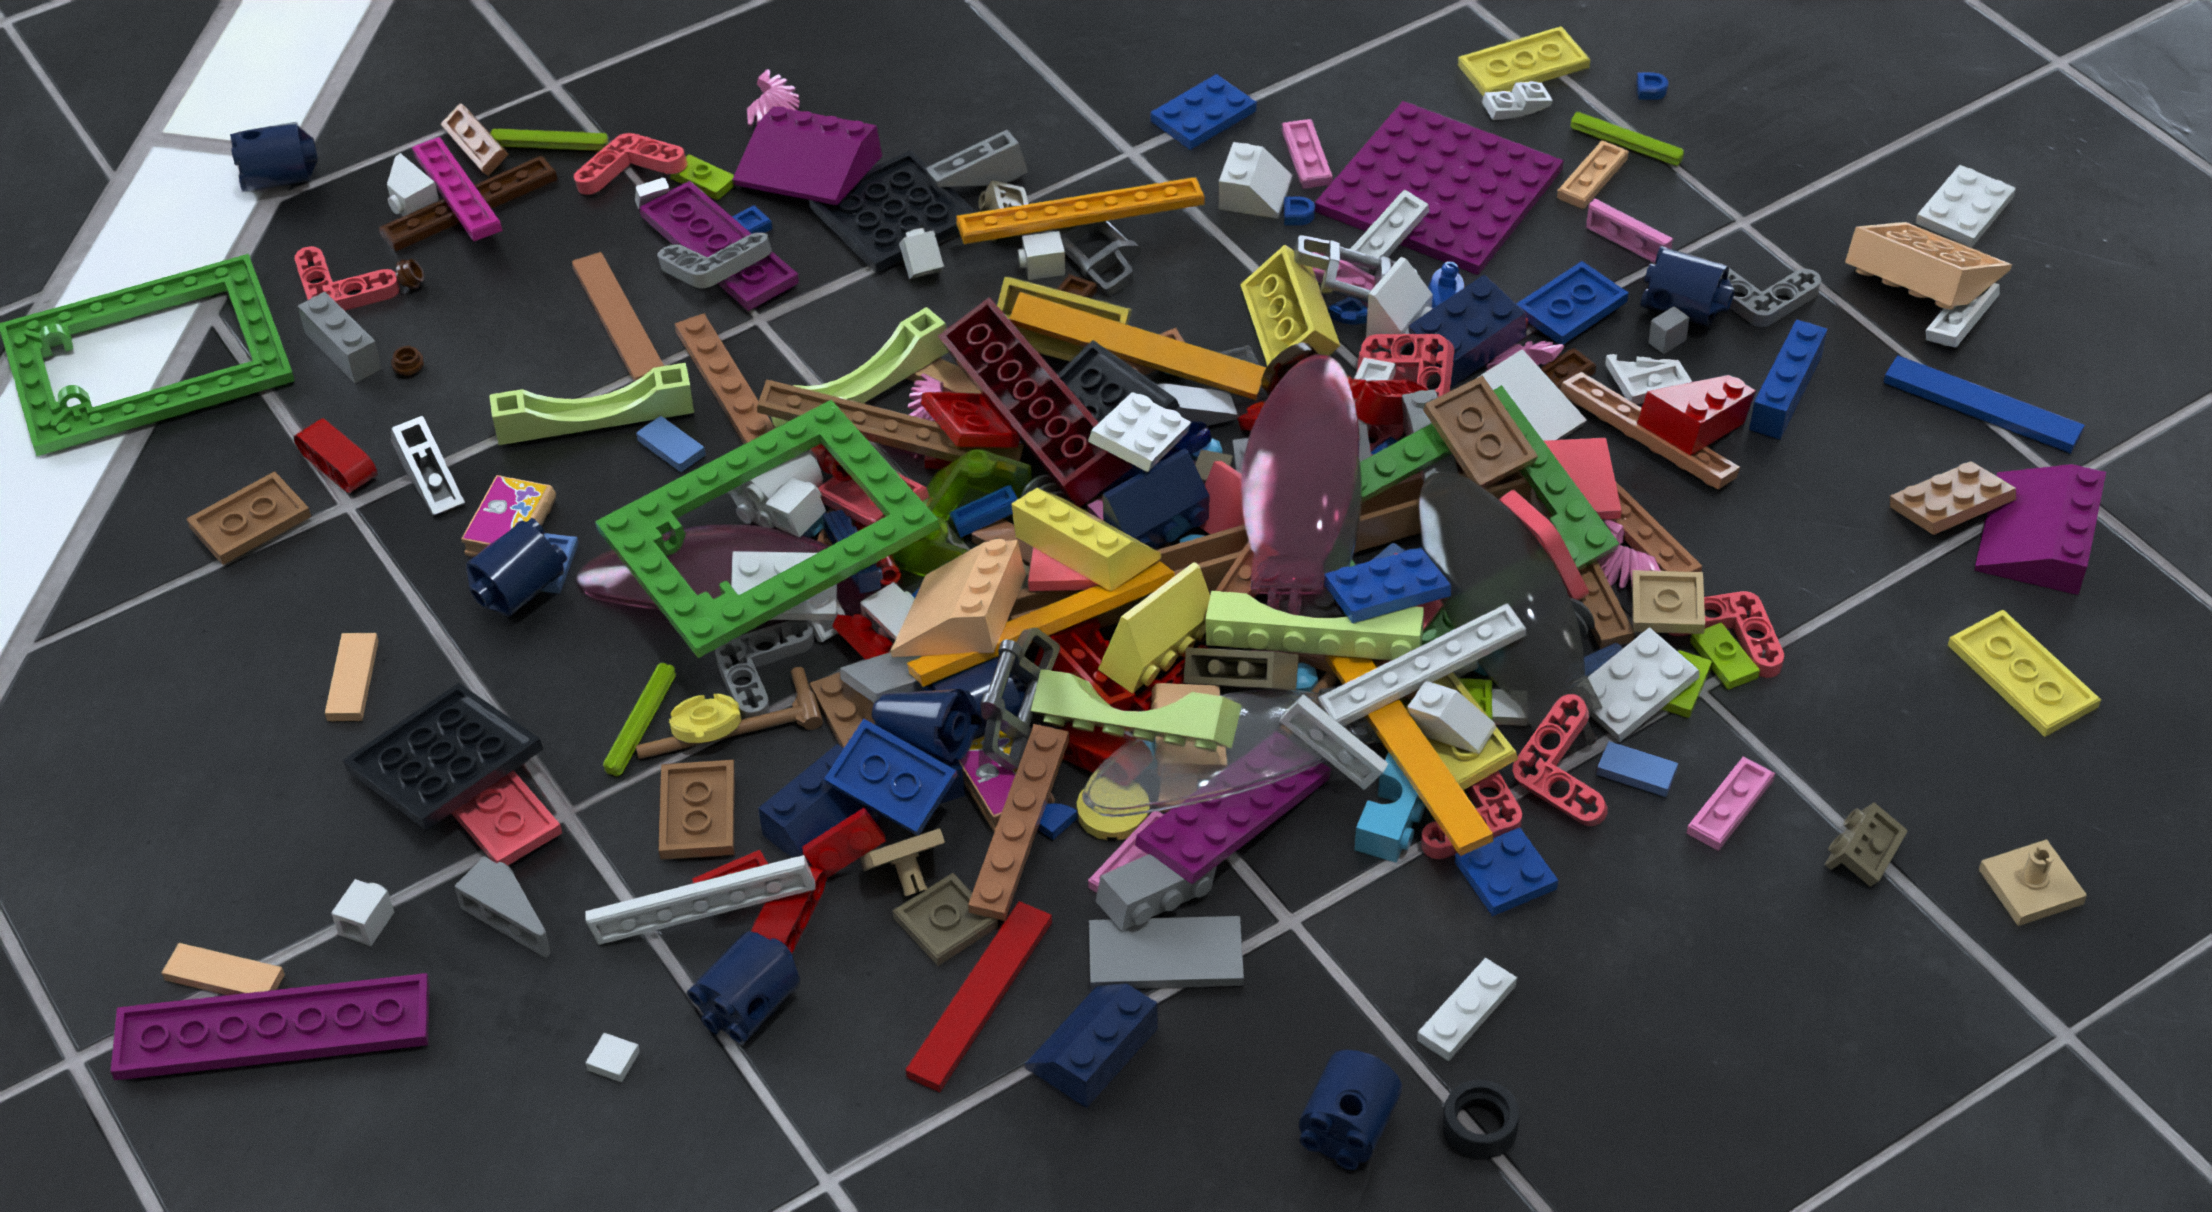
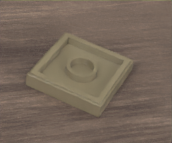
(942, 921)

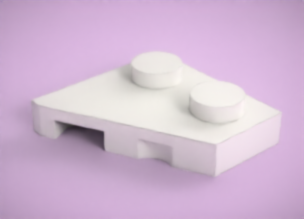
(1645, 375)

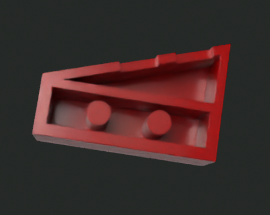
(1696, 411)

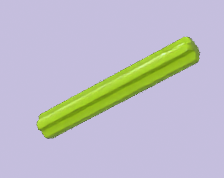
(1627, 138)
(550, 139)
(639, 719)

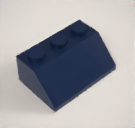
(1159, 502)
(807, 808)
(1096, 1041)

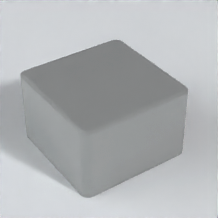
(1668, 330)

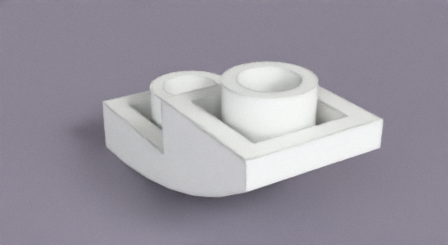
(1523, 100)

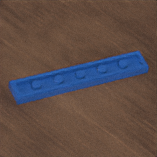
(1984, 404)

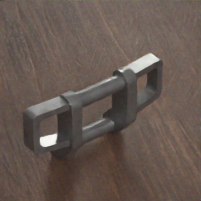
(1118, 251)
(1330, 265)
(993, 706)

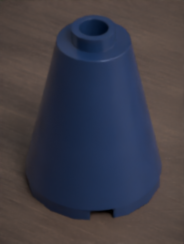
(930, 720)

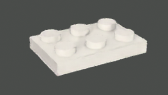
(1965, 206)
(1139, 431)
(756, 567)
(1639, 683)

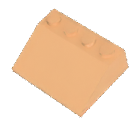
(1924, 263)
(964, 603)

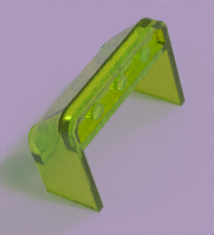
(973, 470)

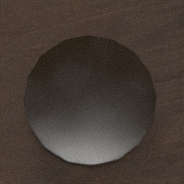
(1283, 363)

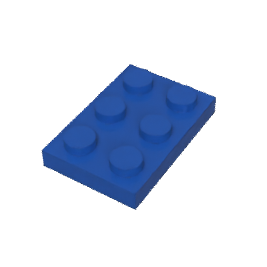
(1203, 111)
(1572, 302)
(1387, 585)
(891, 777)

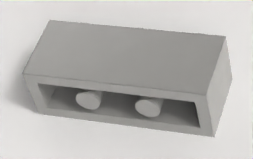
(340, 337)
(1146, 889)

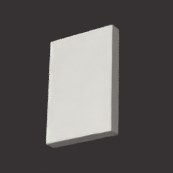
(1536, 396)

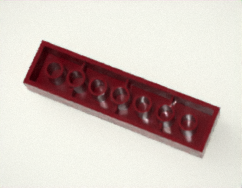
(1032, 401)

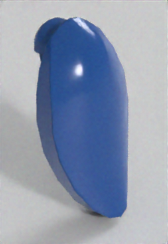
(1445, 283)

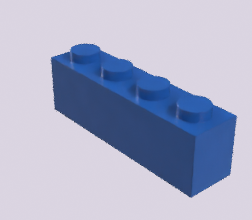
(1788, 379)

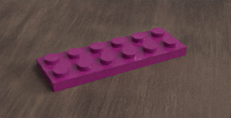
(698, 223)
(1205, 833)

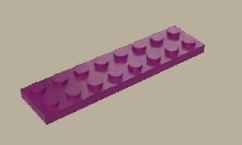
(271, 1026)

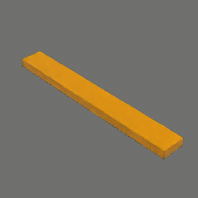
(1080, 210)
(1138, 345)
(1047, 619)
(1420, 764)

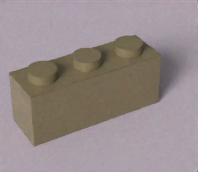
(1241, 668)

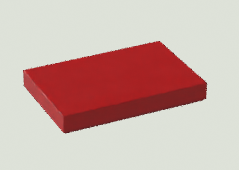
(969, 420)

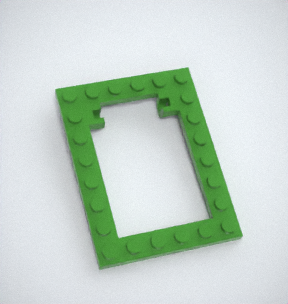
(57, 426)
(1572, 514)
(709, 623)

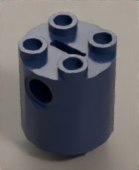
(273, 156)
(1689, 284)
(514, 568)
(977, 682)
(745, 986)
(1350, 1108)

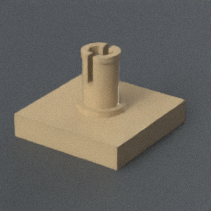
(904, 856)
(2032, 882)

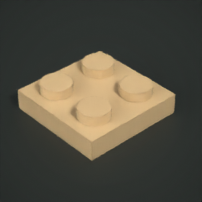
(1668, 601)

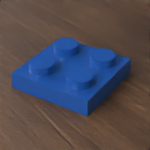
(1507, 872)

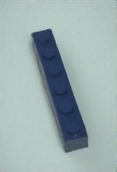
(839, 527)

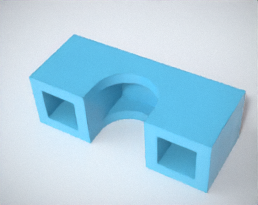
(1387, 827)

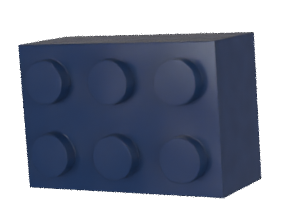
(1478, 324)

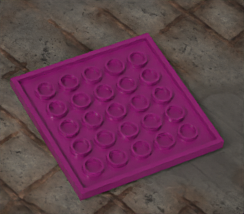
(1469, 177)

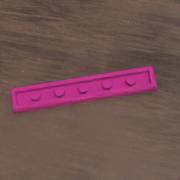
(457, 189)

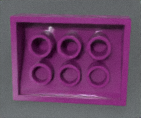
(808, 155)
(2046, 530)

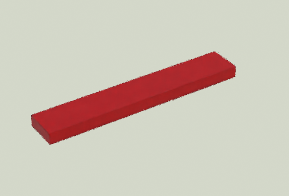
(978, 997)

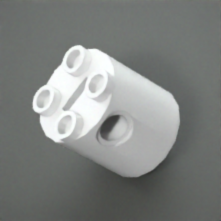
(755, 493)

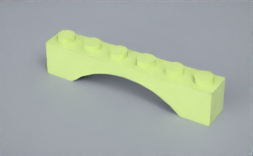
(906, 352)
(530, 416)
(1245, 623)
(1194, 718)

